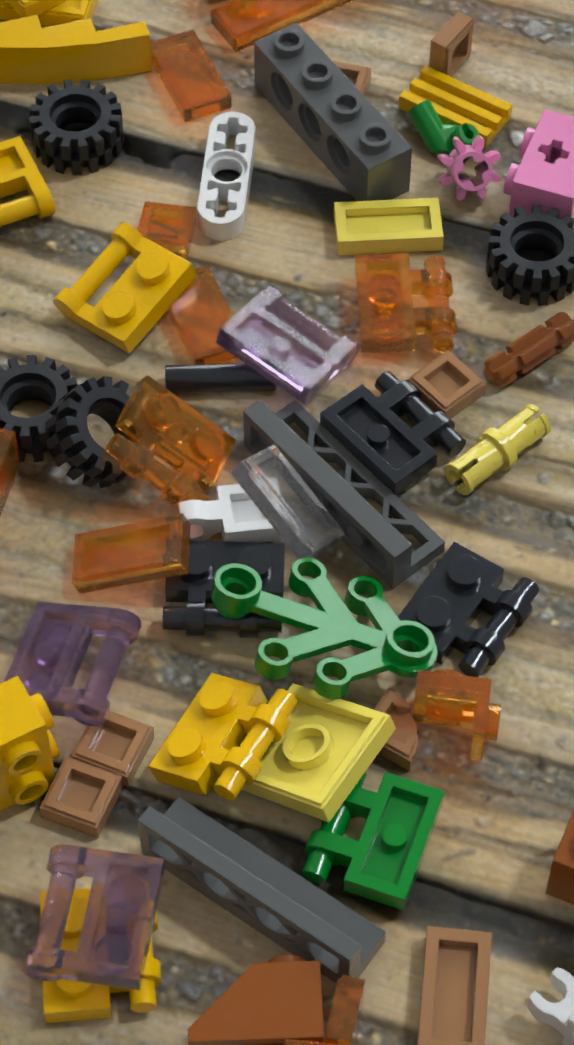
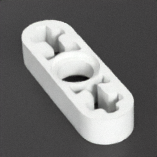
(235, 191)

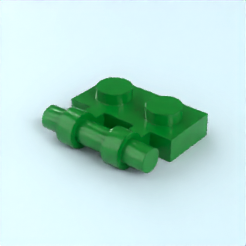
(391, 844)

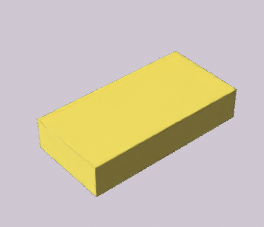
(388, 226)

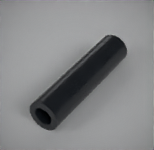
(215, 378)

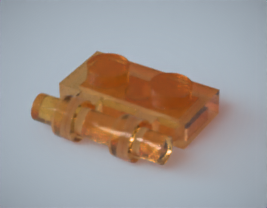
(386, 303)
(176, 434)

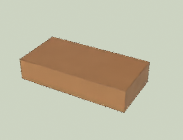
(454, 987)

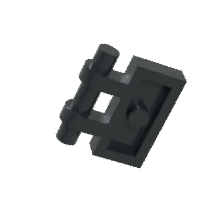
(382, 440)
(196, 587)
(456, 595)

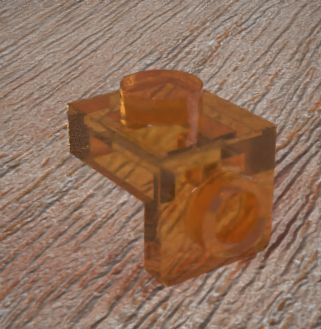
(458, 701)

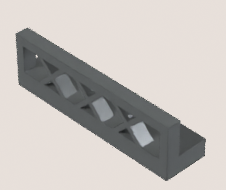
(367, 532)
(260, 890)

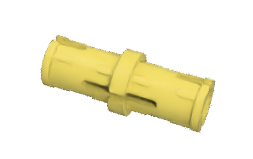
(497, 449)

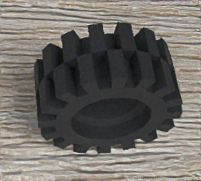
(80, 147)
(529, 277)
(32, 383)
(73, 435)

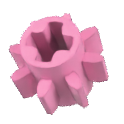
(483, 170)

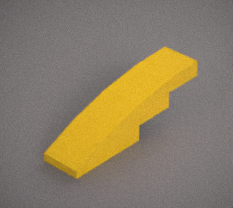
(71, 51)

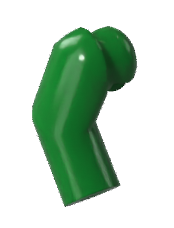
(439, 135)

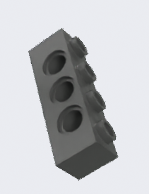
(332, 115)

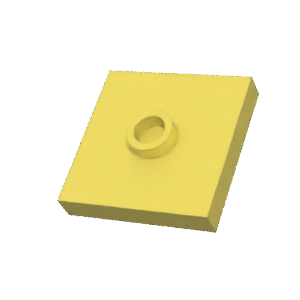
(321, 754)

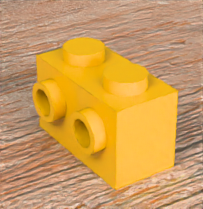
(25, 745)

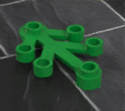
(390, 646)

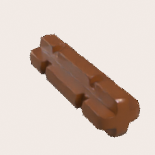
(529, 350)

